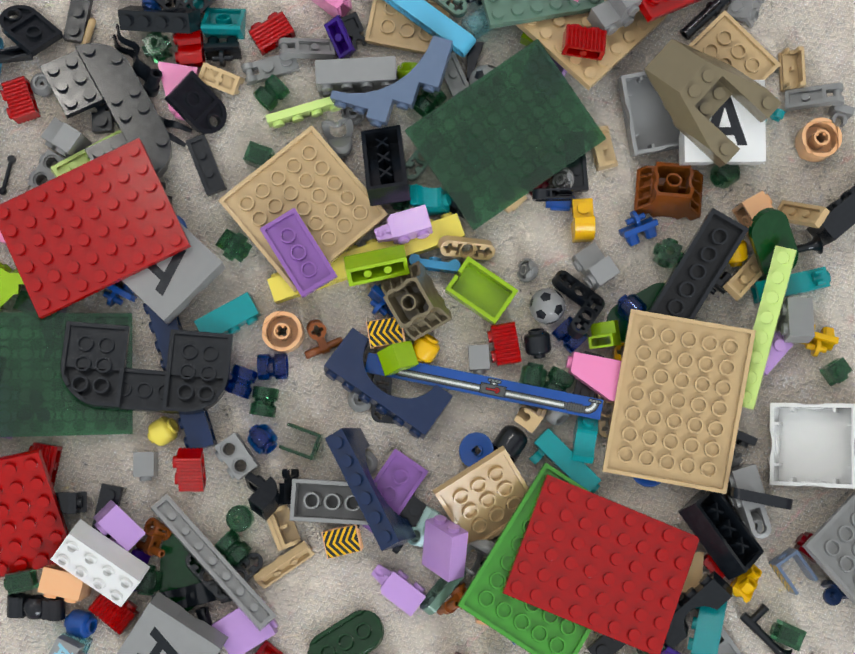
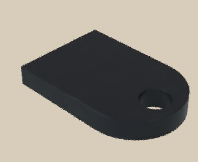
(29, 30)
(196, 104)

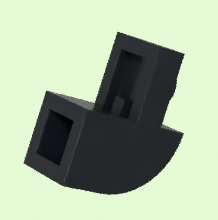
(265, 496)
(72, 502)

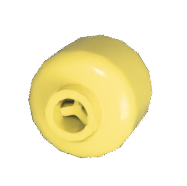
(163, 431)

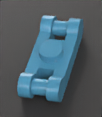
(436, 264)

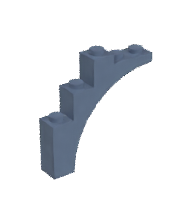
(379, 103)

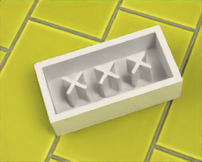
(100, 563)

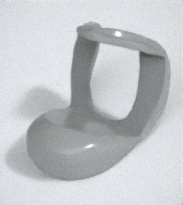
(341, 145)
(483, 548)

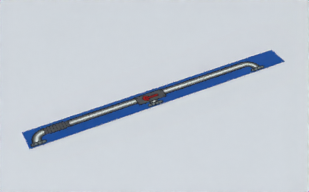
(494, 388)

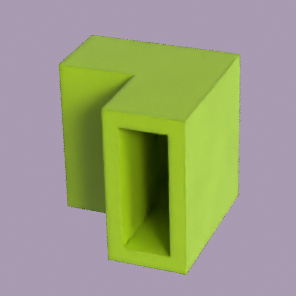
(604, 334)
(397, 357)

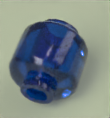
(630, 302)
(262, 439)

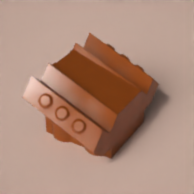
(669, 191)

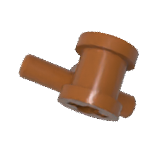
(323, 346)
(154, 538)
(450, 604)

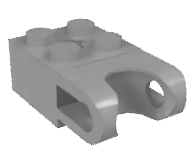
(748, 478)

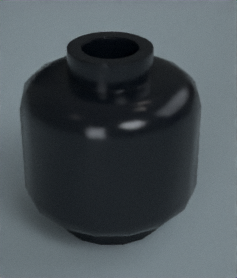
(537, 343)

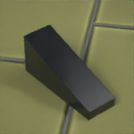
(14, 54)
(472, 57)

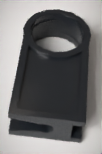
(552, 194)

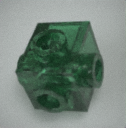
(157, 46)
(234, 245)
(662, 257)

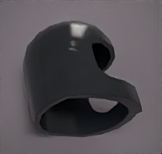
(512, 439)

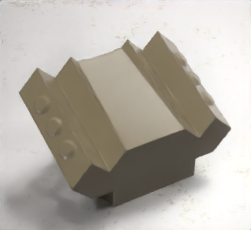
(415, 302)

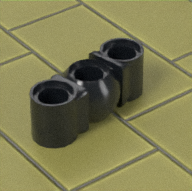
(35, 607)

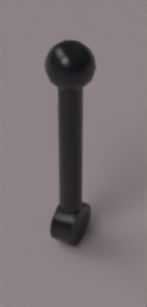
(11, 159)

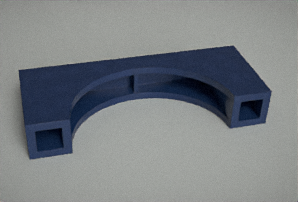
(415, 413)
(388, 528)

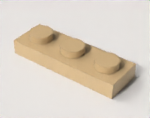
(803, 213)
(743, 278)
(283, 564)

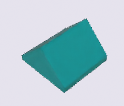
(224, 23)

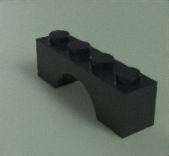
(170, 21)
(711, 592)

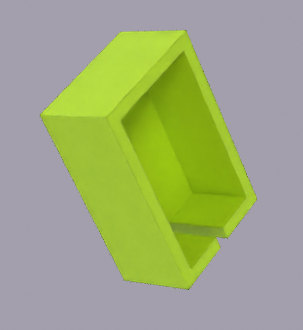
(481, 291)

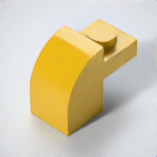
(583, 220)

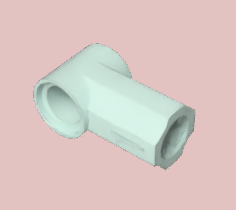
(419, 529)

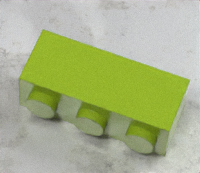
(376, 265)

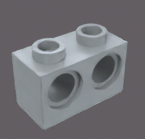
(43, 169)
(241, 453)

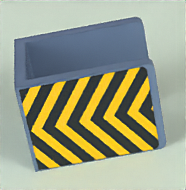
(785, 556)

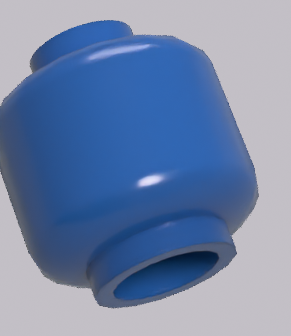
(80, 623)

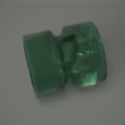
(273, 90)
(424, 106)
(558, 379)
(264, 401)
(233, 548)

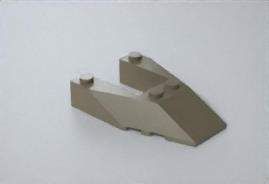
(696, 87)

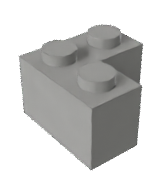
(613, 14)
(64, 138)
(595, 266)
(797, 320)

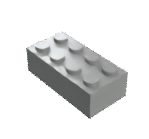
(354, 74)
(324, 502)

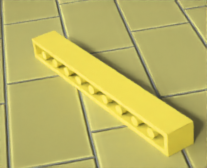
(447, 225)

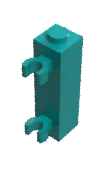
(798, 283)
(561, 456)

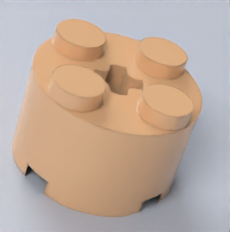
(818, 130)
(271, 331)

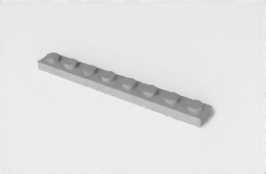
(213, 562)

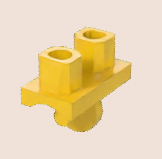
(822, 341)
(746, 583)

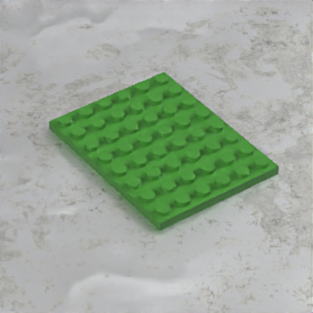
(516, 620)

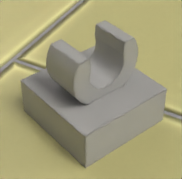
(842, 112)

